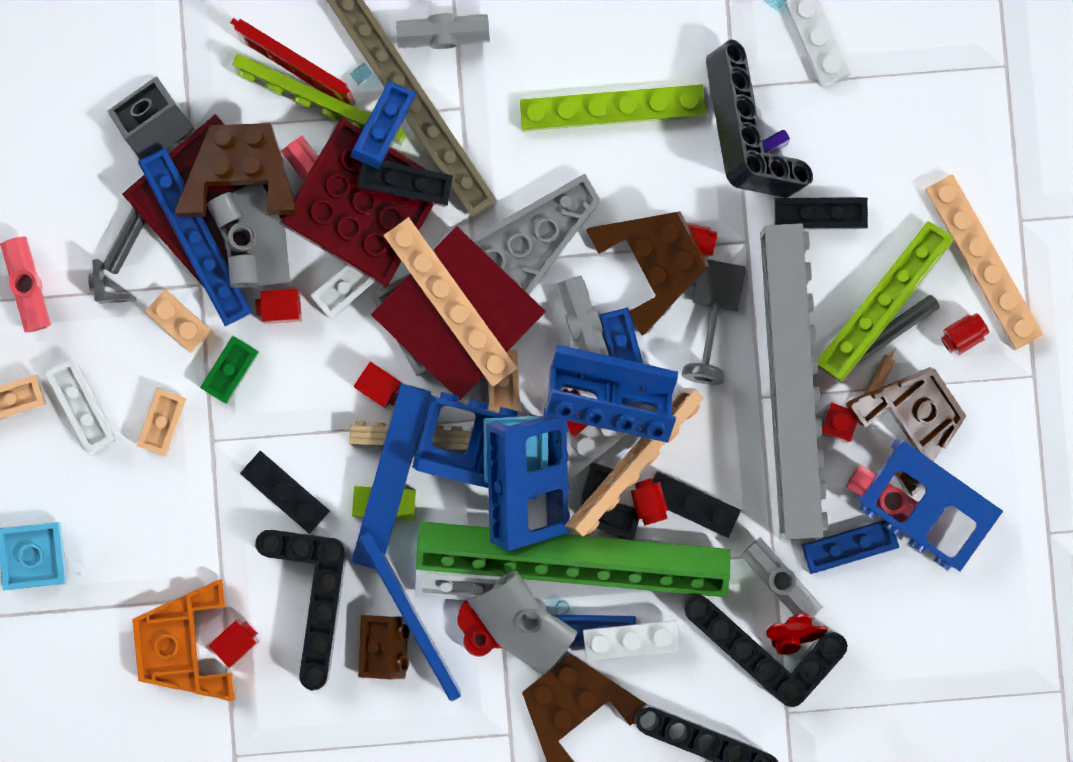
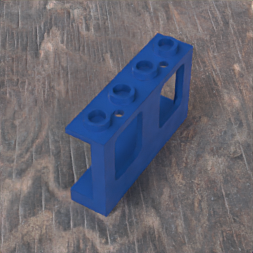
(611, 382)
(465, 466)
(512, 485)
(941, 491)

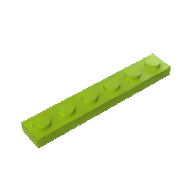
(303, 94)
(612, 107)
(884, 301)

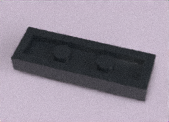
(405, 182)
(822, 212)
(285, 492)
(698, 506)

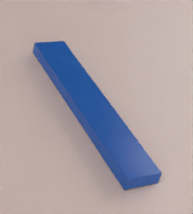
(195, 239)
(393, 469)
(410, 615)

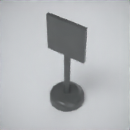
(719, 288)

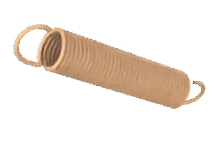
(882, 372)

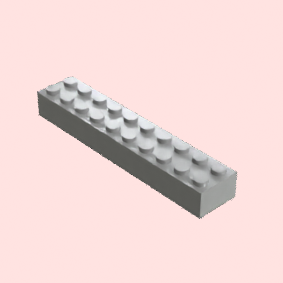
(792, 381)

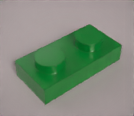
(229, 369)

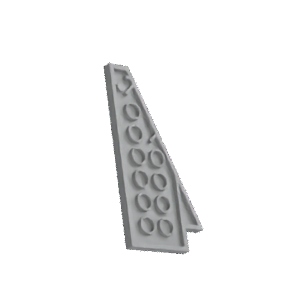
(528, 240)

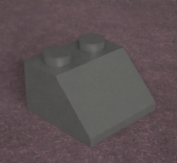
(150, 119)

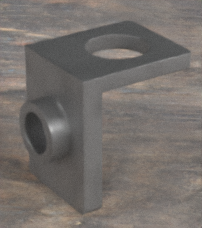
(97, 285)

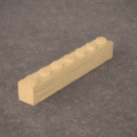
(375, 436)

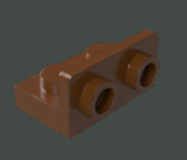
(383, 647)

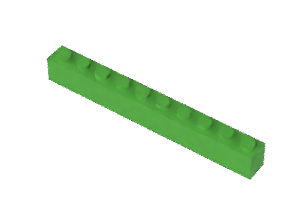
(577, 560)

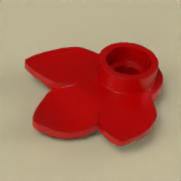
(472, 626)
(796, 630)

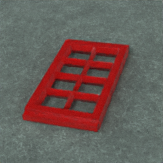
(292, 61)

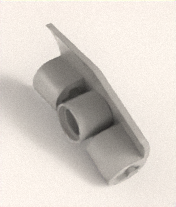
(266, 254)
(533, 641)

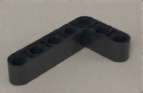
(739, 130)
(318, 596)
(760, 656)
(692, 734)

